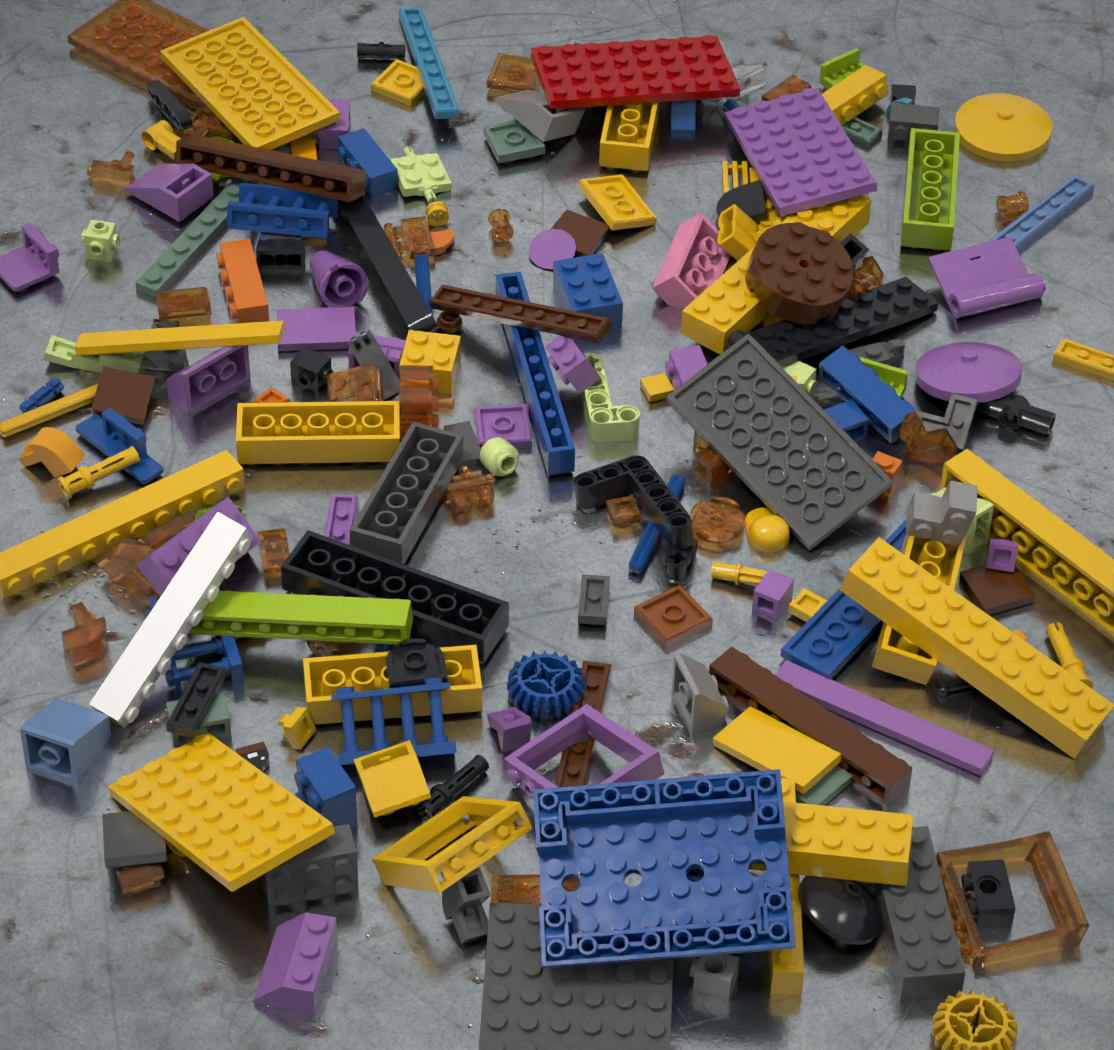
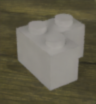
(943, 517)

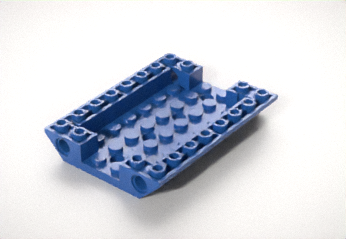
(662, 834)

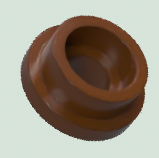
(449, 322)

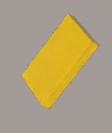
(617, 202)

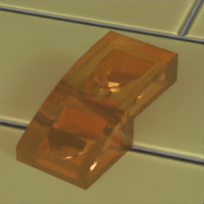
(273, 549)

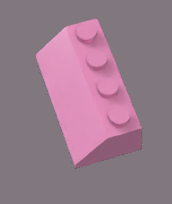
(691, 263)

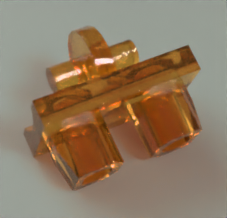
(468, 485)

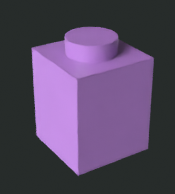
(773, 594)

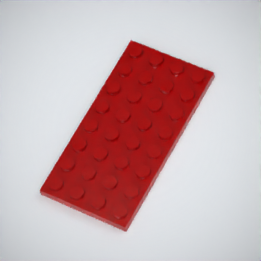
(634, 72)

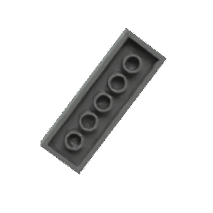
(407, 492)
(921, 927)

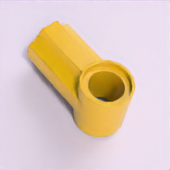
(161, 137)

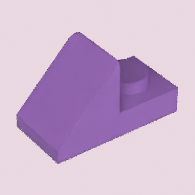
(512, 728)

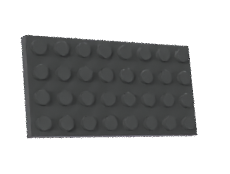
(779, 441)

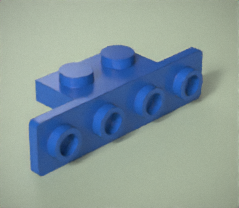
(116, 434)

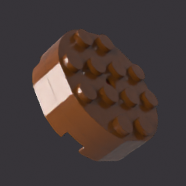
(799, 273)

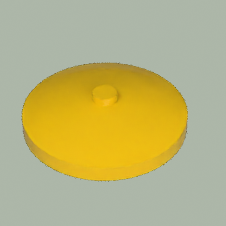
(1003, 127)

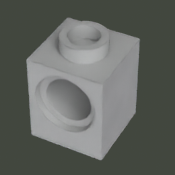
(715, 975)

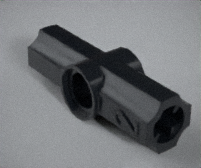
(1018, 412)

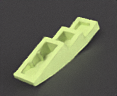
(63, 352)

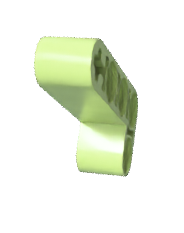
(603, 420)

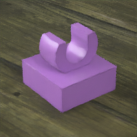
(1002, 555)

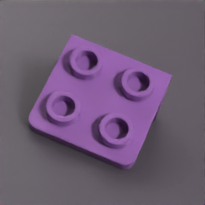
(31, 262)

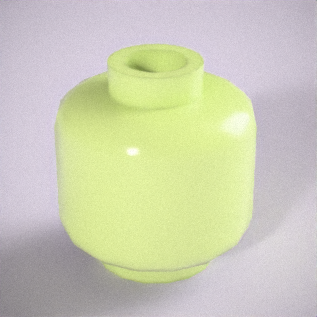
(499, 456)

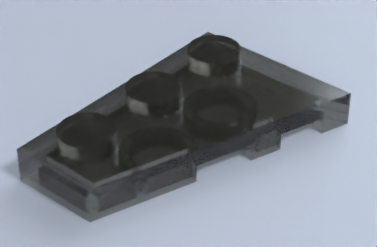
(164, 362)

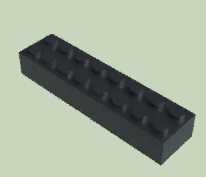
(441, 609)

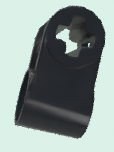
(679, 564)

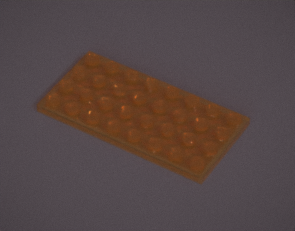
(131, 39)

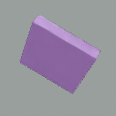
(504, 422)

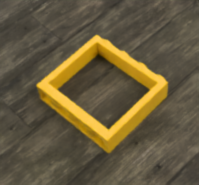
(497, 827)

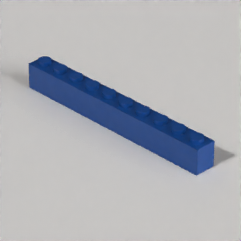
(538, 384)

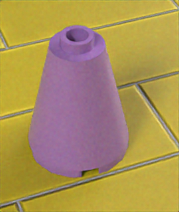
(338, 279)

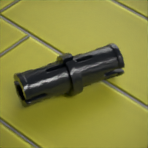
(381, 51)

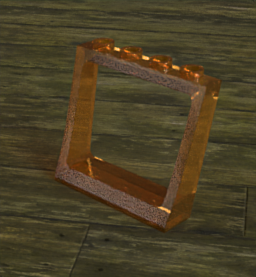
(1054, 885)

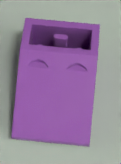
(174, 188)

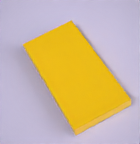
(774, 746)

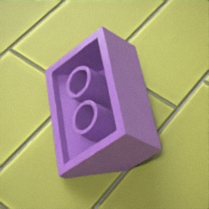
(209, 378)
(298, 963)

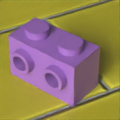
(572, 362)

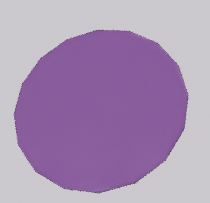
(550, 247)

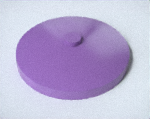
(969, 370)

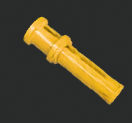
(84, 479)
(1066, 653)

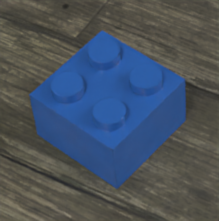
(326, 787)

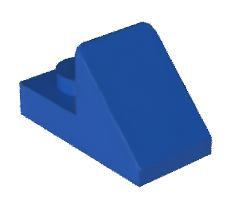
(682, 116)

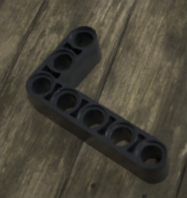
(637, 478)

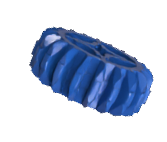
(545, 685)

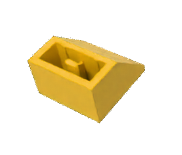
(392, 779)

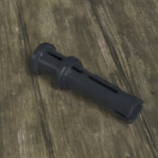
(443, 794)

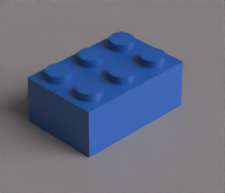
(588, 287)

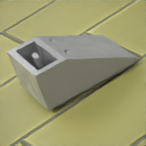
(534, 113)

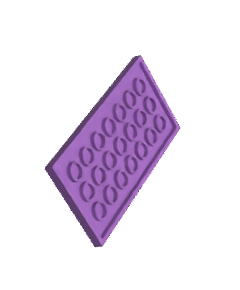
(800, 151)

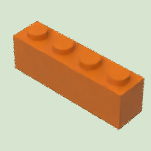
(242, 282)

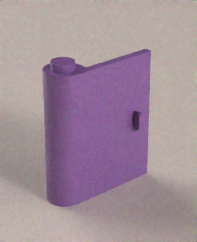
(985, 278)

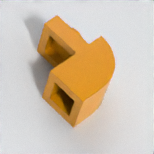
(54, 450)

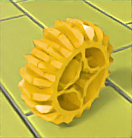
(959, 1015)

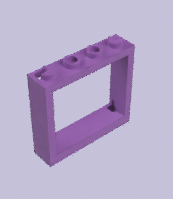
(642, 758)

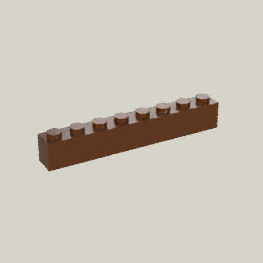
(272, 167)
(868, 762)

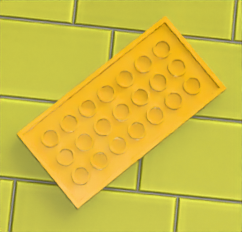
(250, 85)
(221, 811)

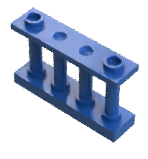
(281, 211)
(222, 645)
(439, 742)

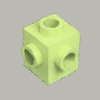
(100, 240)

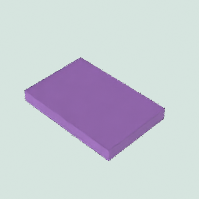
(317, 328)

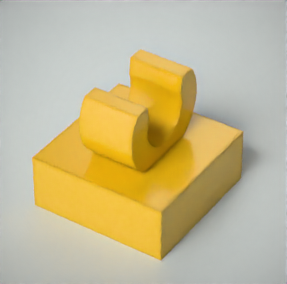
(297, 727)

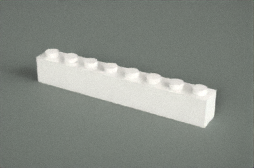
(171, 620)

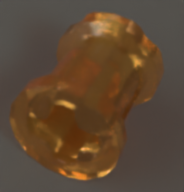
(1012, 203)
(501, 229)

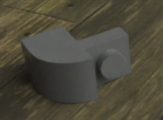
(464, 906)

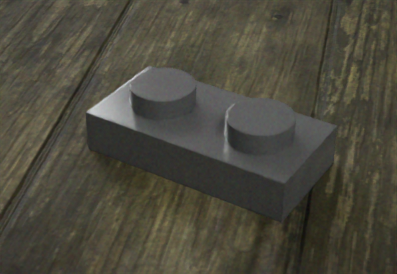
(594, 599)

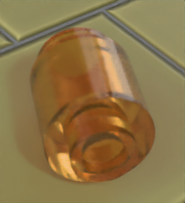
(140, 877)

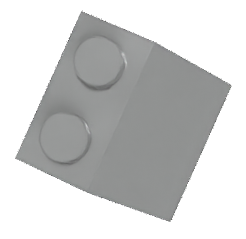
(697, 694)

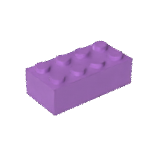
(165, 562)

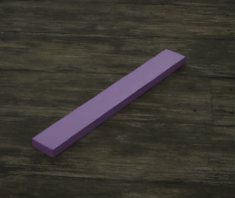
(887, 719)

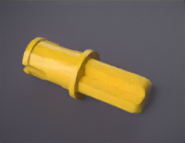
(736, 573)

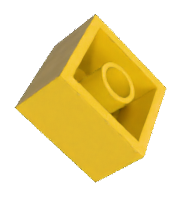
(434, 350)

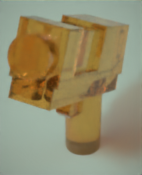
(116, 171)

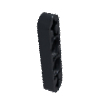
(169, 105)

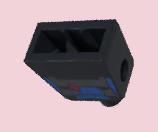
(280, 252)

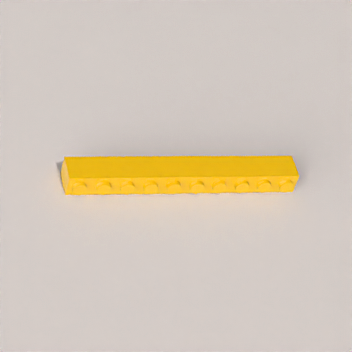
(121, 519)

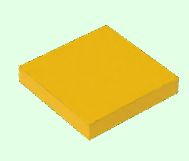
(400, 83)

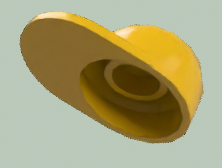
(766, 530)

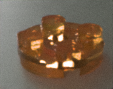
(717, 532)

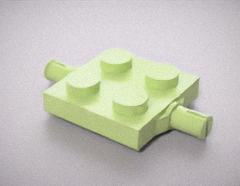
(421, 175)

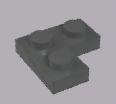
(956, 420)

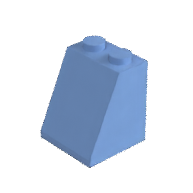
(64, 739)

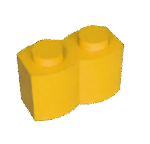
(736, 232)

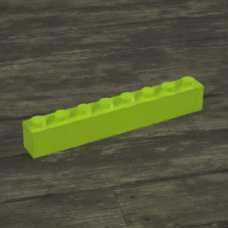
(306, 617)

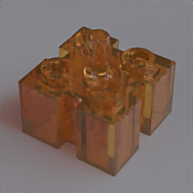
(418, 398)

